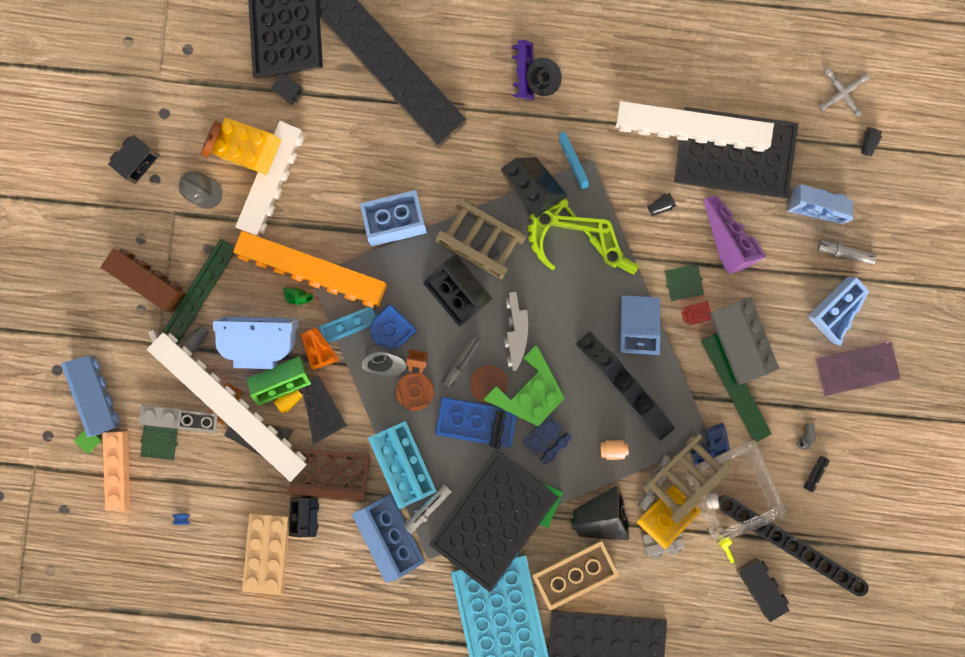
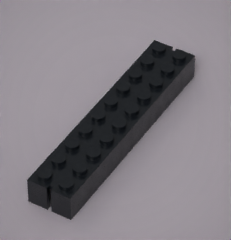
(392, 68)

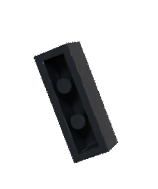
(763, 589)

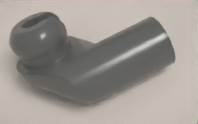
(808, 438)

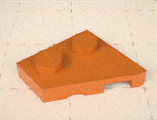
(317, 349)

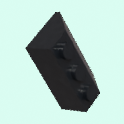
(533, 184)
(457, 290)

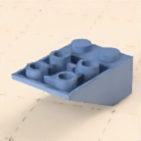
(639, 325)

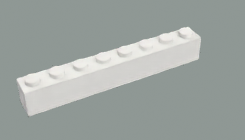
(694, 125)

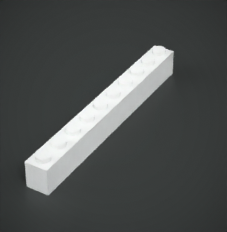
(226, 406)

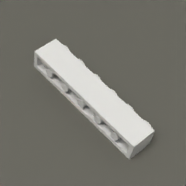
(268, 187)

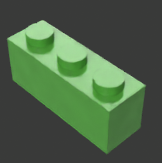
(278, 381)

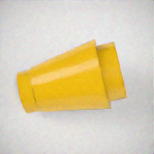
(287, 401)

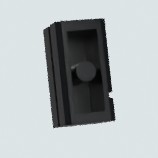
(303, 517)

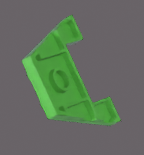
(536, 397)

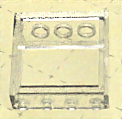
(766, 484)

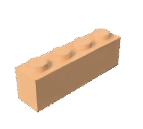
(116, 470)

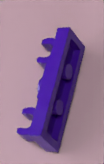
(524, 58)

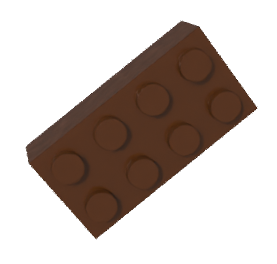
(143, 280)

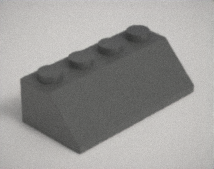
(744, 340)

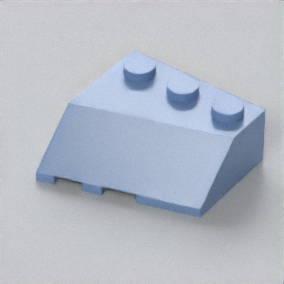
(820, 204)

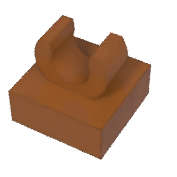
(417, 359)

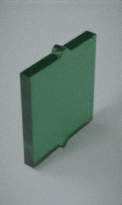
(684, 282)
(159, 442)

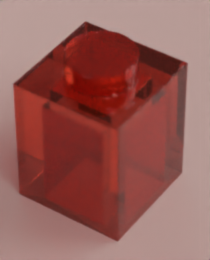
(696, 313)

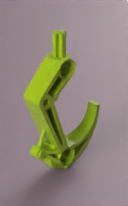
(603, 228)

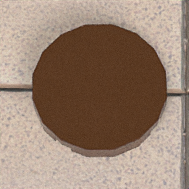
(485, 379)

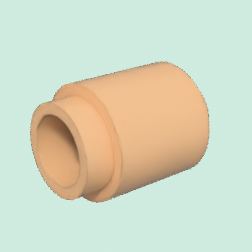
(613, 449)

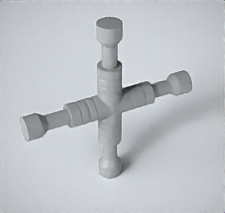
(843, 92)

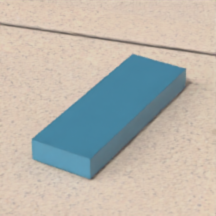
(573, 160)
(347, 324)

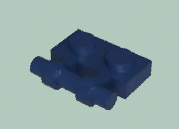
(543, 435)

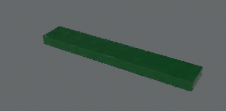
(200, 290)
(738, 394)

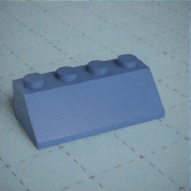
(91, 395)
(387, 538)

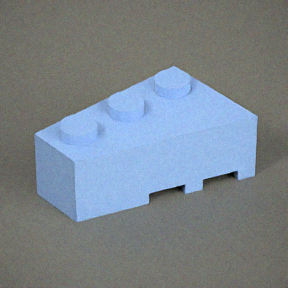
(838, 309)

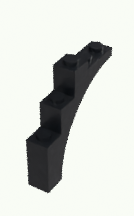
(626, 385)

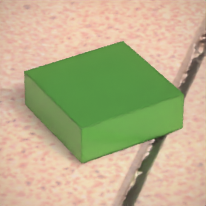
(87, 443)

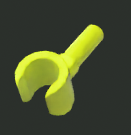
(725, 544)

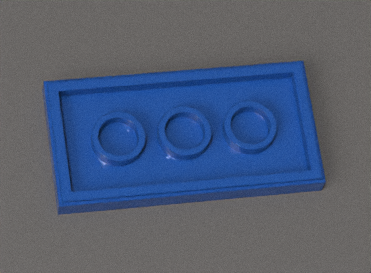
(472, 421)

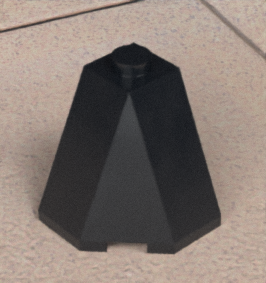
(602, 517)

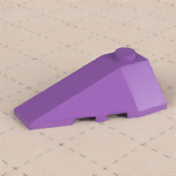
(733, 244)

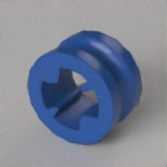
(180, 519)

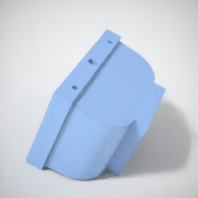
(255, 342)

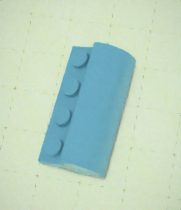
(402, 464)

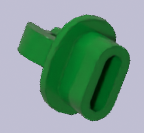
(297, 296)

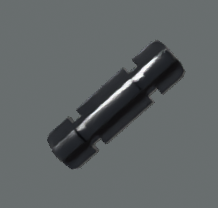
(497, 429)
(816, 473)

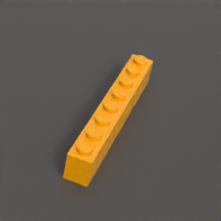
(310, 268)

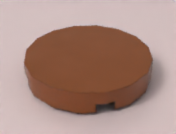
(212, 136)
(415, 391)

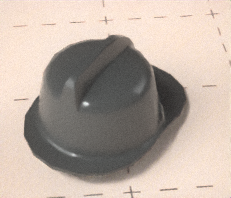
(200, 189)
(382, 362)

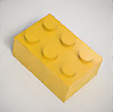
(246, 146)

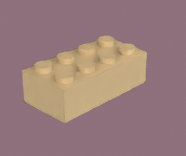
(266, 553)
(575, 574)

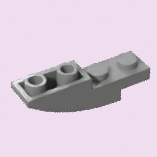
(517, 339)
(178, 418)

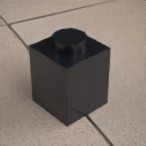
(287, 89)

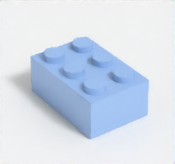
(393, 218)

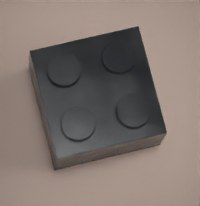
(133, 159)

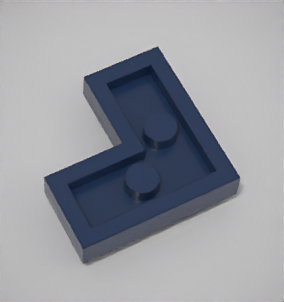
(716, 445)

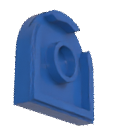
(390, 328)

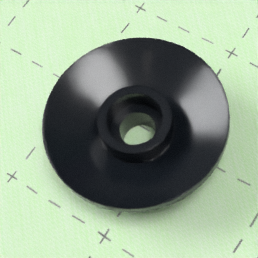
(551, 77)

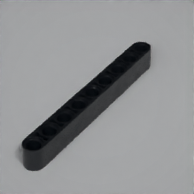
(800, 549)

